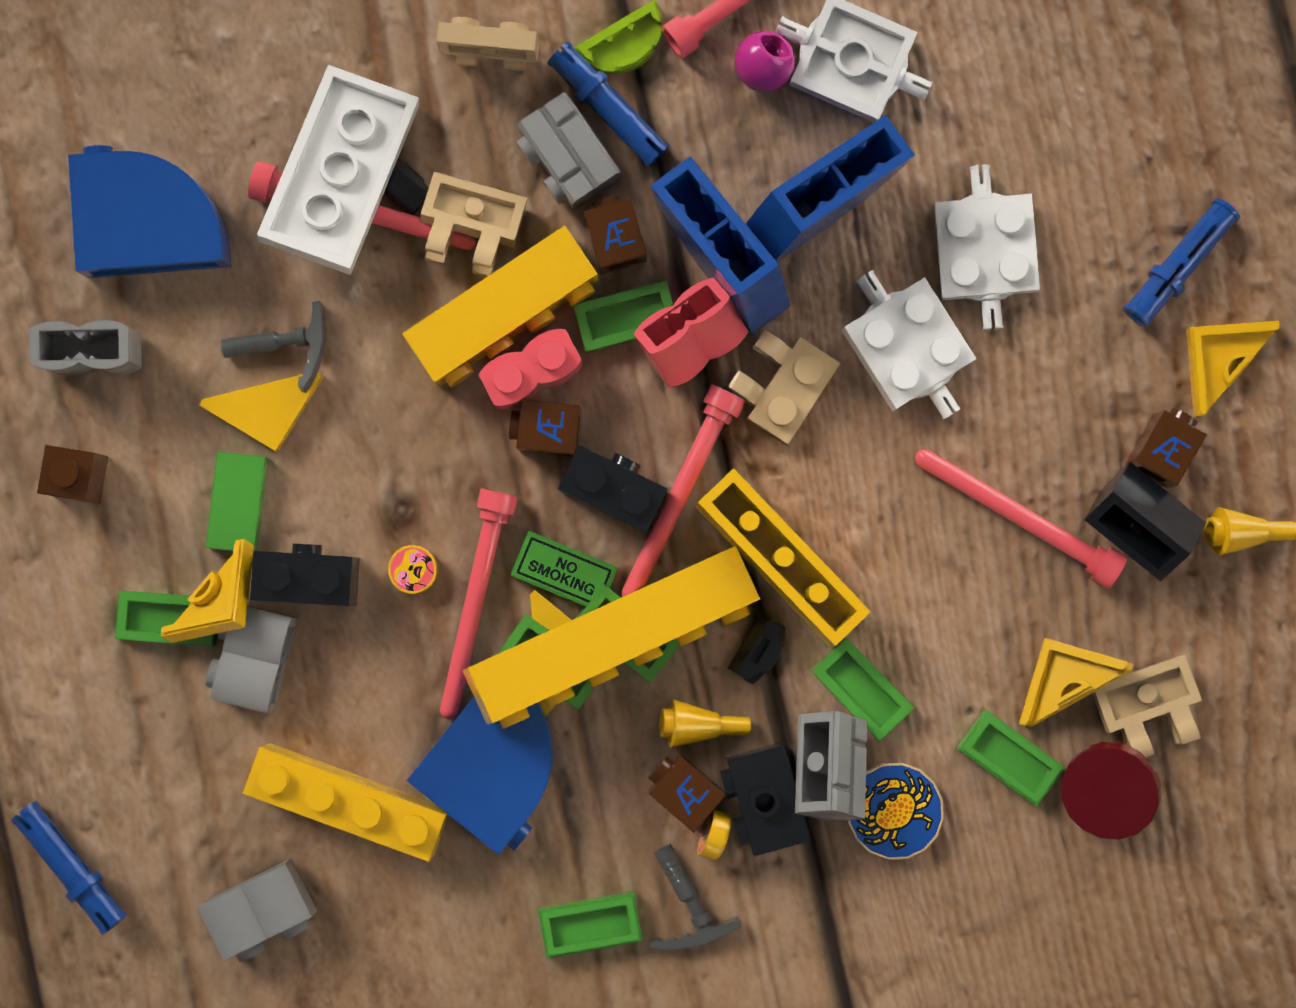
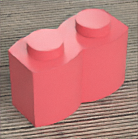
(691, 332)
(543, 363)

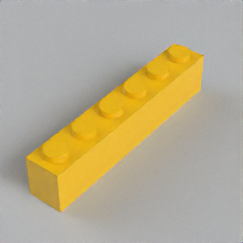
(610, 636)

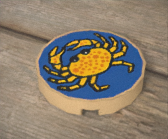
(900, 811)

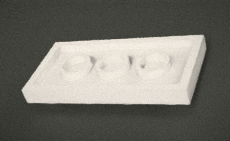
(338, 170)

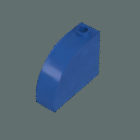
(829, 188)
(141, 216)
(722, 244)
(489, 774)

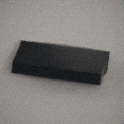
(406, 188)
(759, 649)

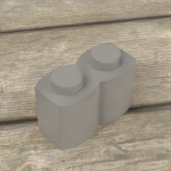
(76, 350)
(253, 661)
(258, 910)

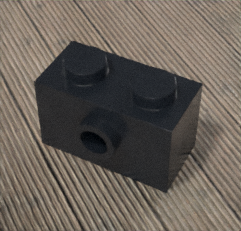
(613, 488)
(1145, 521)
(305, 577)
(766, 799)

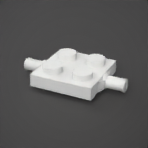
(853, 59)
(986, 247)
(908, 344)

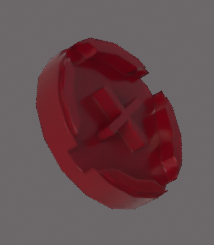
(1111, 790)

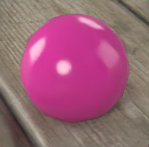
(764, 61)

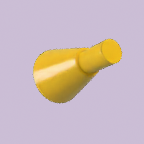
(1233, 531)
(690, 724)

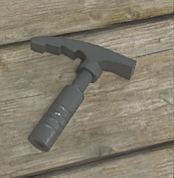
(272, 341)
(687, 893)

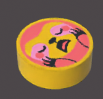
(413, 569)
(714, 835)

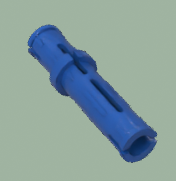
(607, 103)
(1161, 277)
(70, 869)

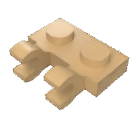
(469, 40)
(472, 211)
(793, 389)
(1146, 695)

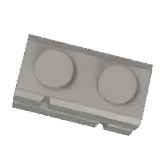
(568, 152)
(831, 766)

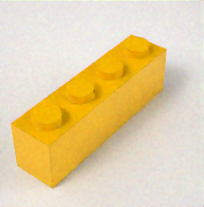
(501, 307)
(782, 558)
(346, 801)

